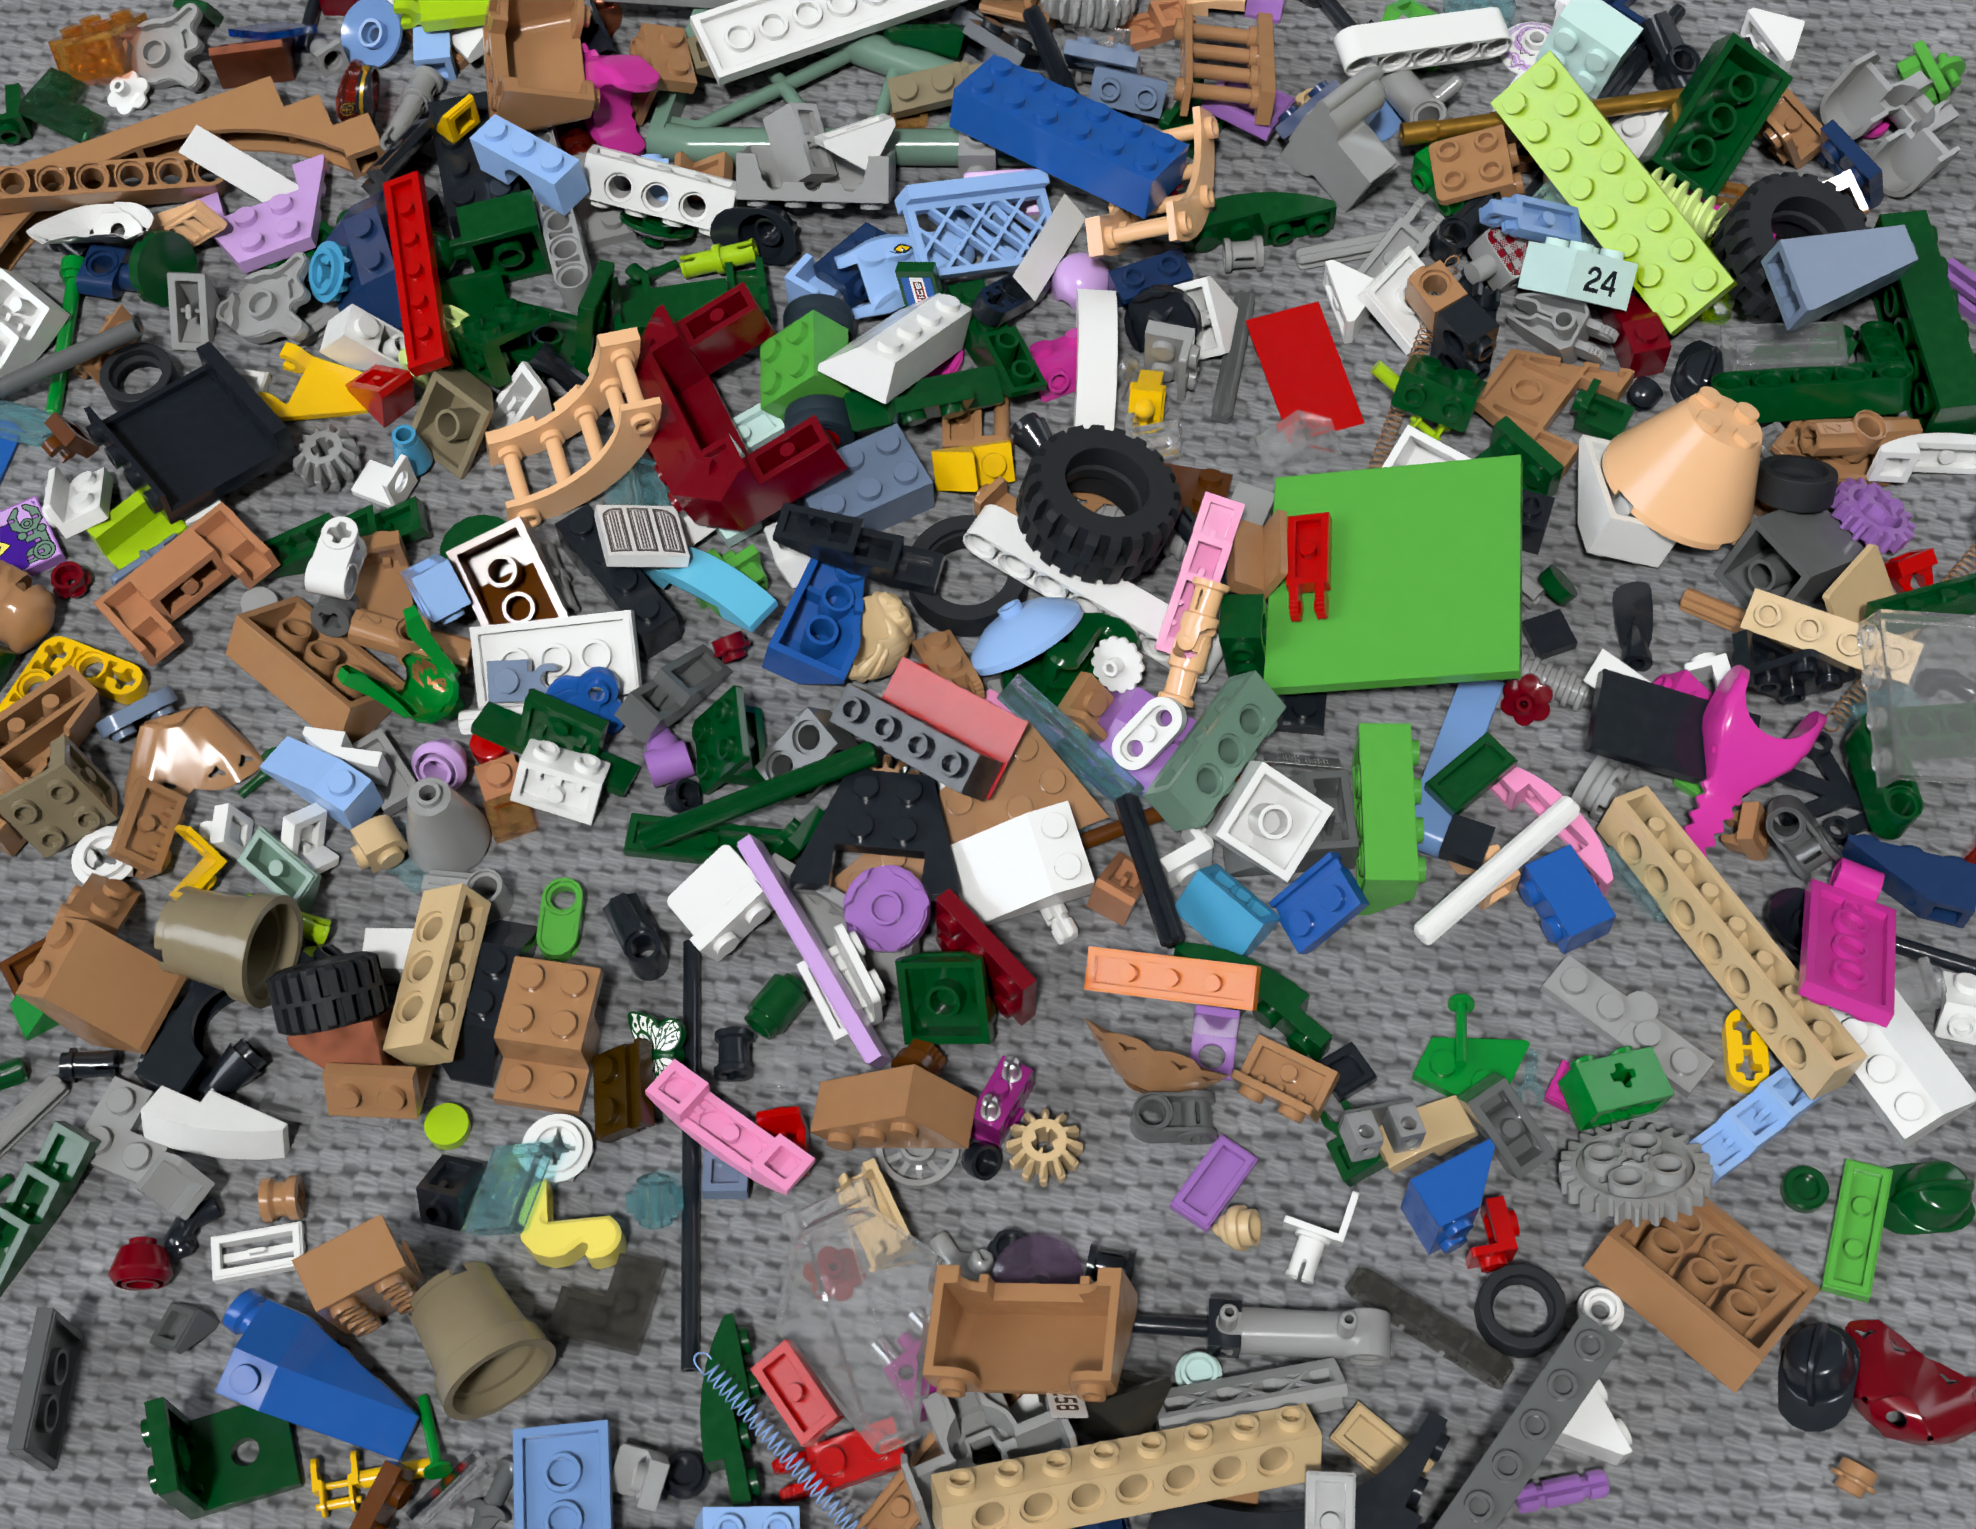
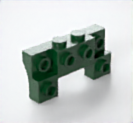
(636, 304)

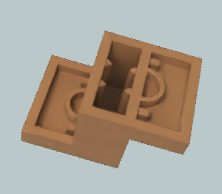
(548, 1035)

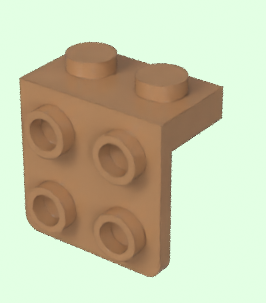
(670, 56)
(1792, 132)
(1475, 166)
(379, 580)
(376, 1089)

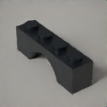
(623, 586)
(178, 1052)

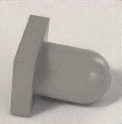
(329, 56)

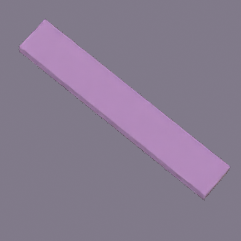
(814, 952)

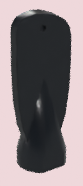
(551, 363)
(1634, 623)

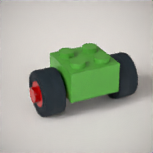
(789, 362)

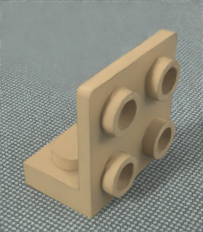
(1858, 584)

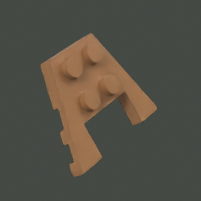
(1536, 389)

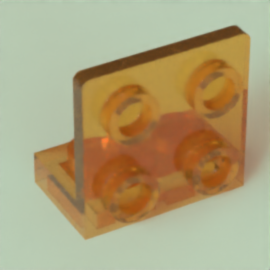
(95, 46)

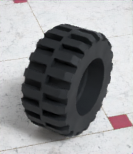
(1781, 206)
(1084, 540)

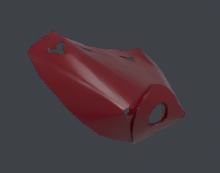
(1911, 1386)

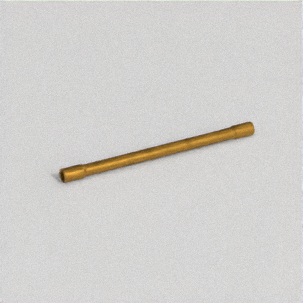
(1433, 130)

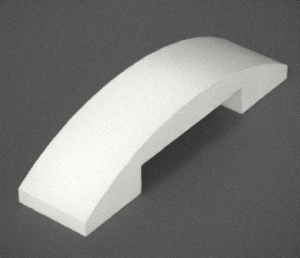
(1096, 358)
(1924, 453)

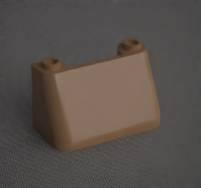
(537, 62)
(1029, 1335)

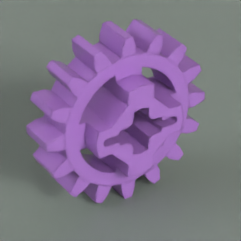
(1872, 515)

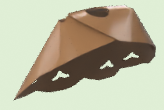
(187, 748)
(1150, 1069)

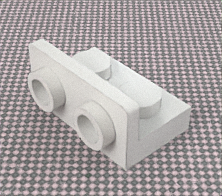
(77, 504)
(559, 781)

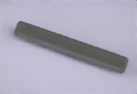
(1232, 362)

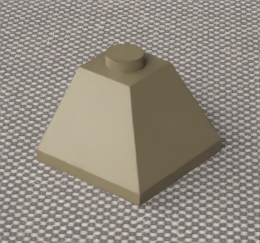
(454, 418)

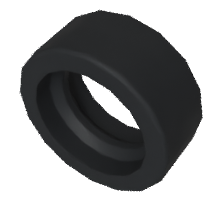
(128, 359)
(1796, 483)
(1542, 1283)

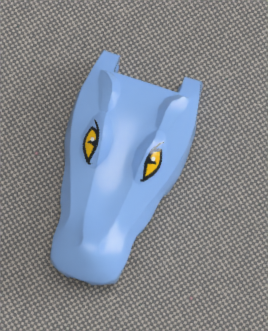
(877, 267)

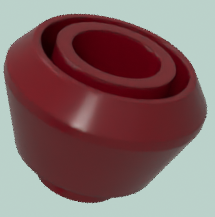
(141, 1265)

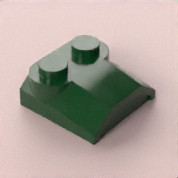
(945, 998)

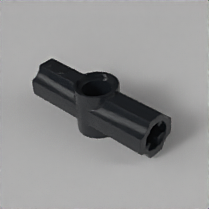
(1673, 57)

